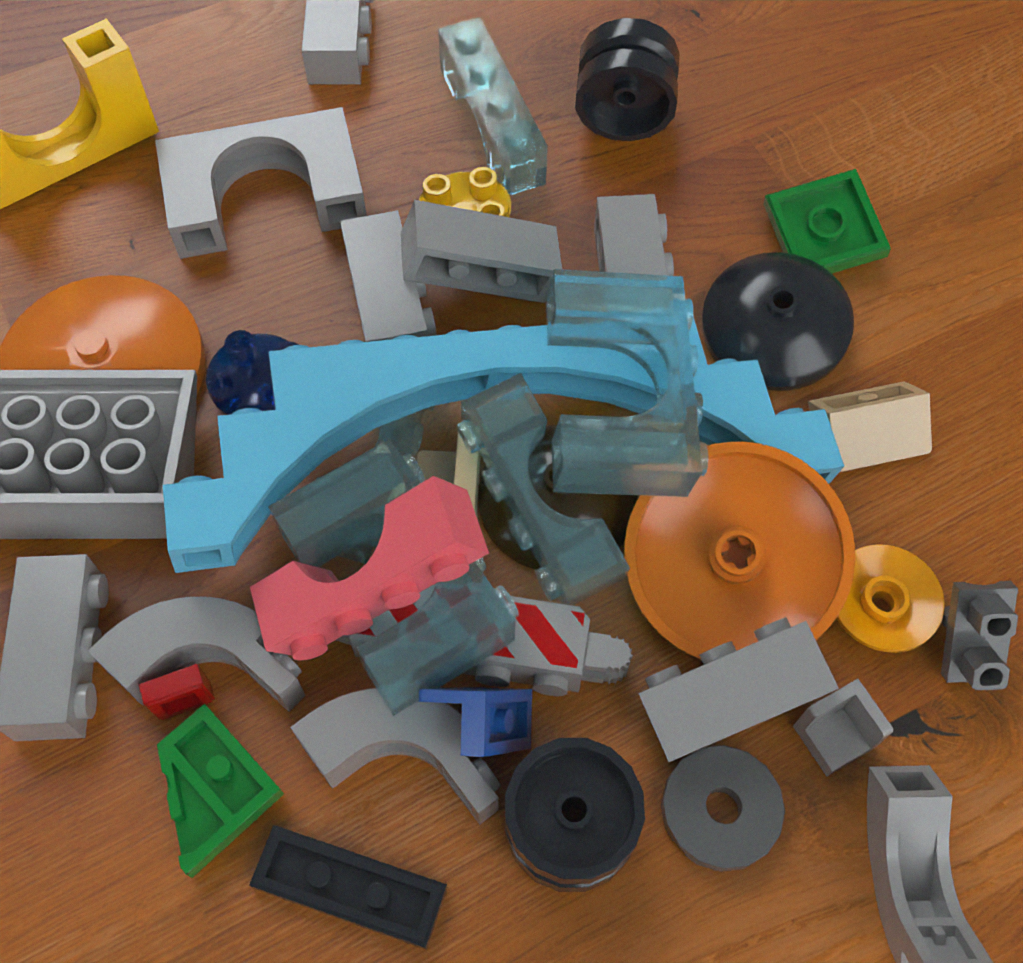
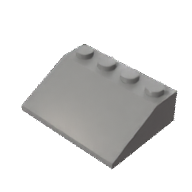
(93, 451)

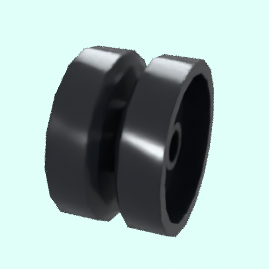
(627, 79)
(580, 776)

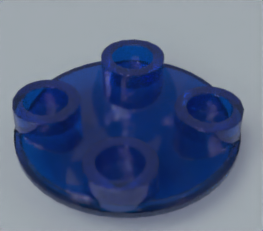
(241, 372)

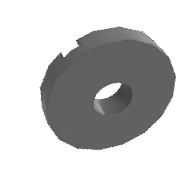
(752, 788)

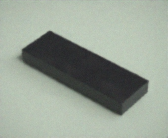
(349, 886)

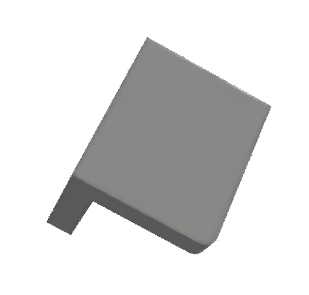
(842, 727)

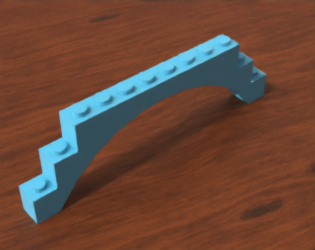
(348, 389)

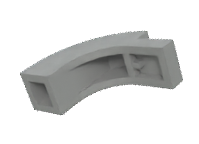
(191, 633)
(361, 728)
(913, 869)

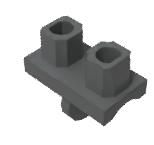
(979, 634)

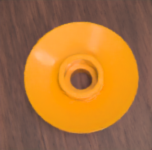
(908, 589)

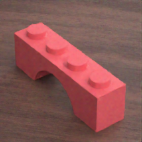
(424, 541)

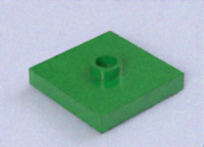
(828, 222)

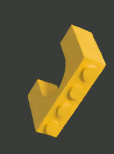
(106, 118)

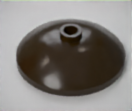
(612, 508)

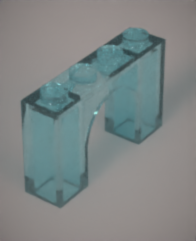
(651, 324)
(455, 626)

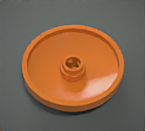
(106, 326)
(741, 551)

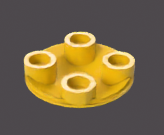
(469, 191)

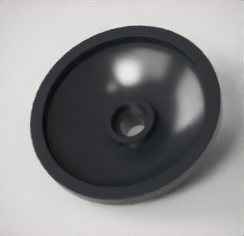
(791, 343)

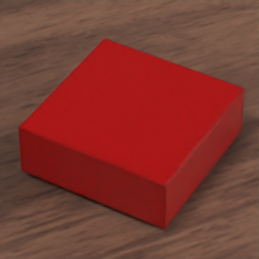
(177, 692)

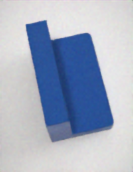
(491, 719)

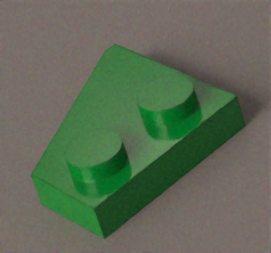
(211, 787)

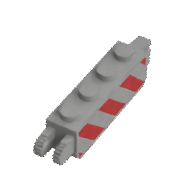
(548, 650)

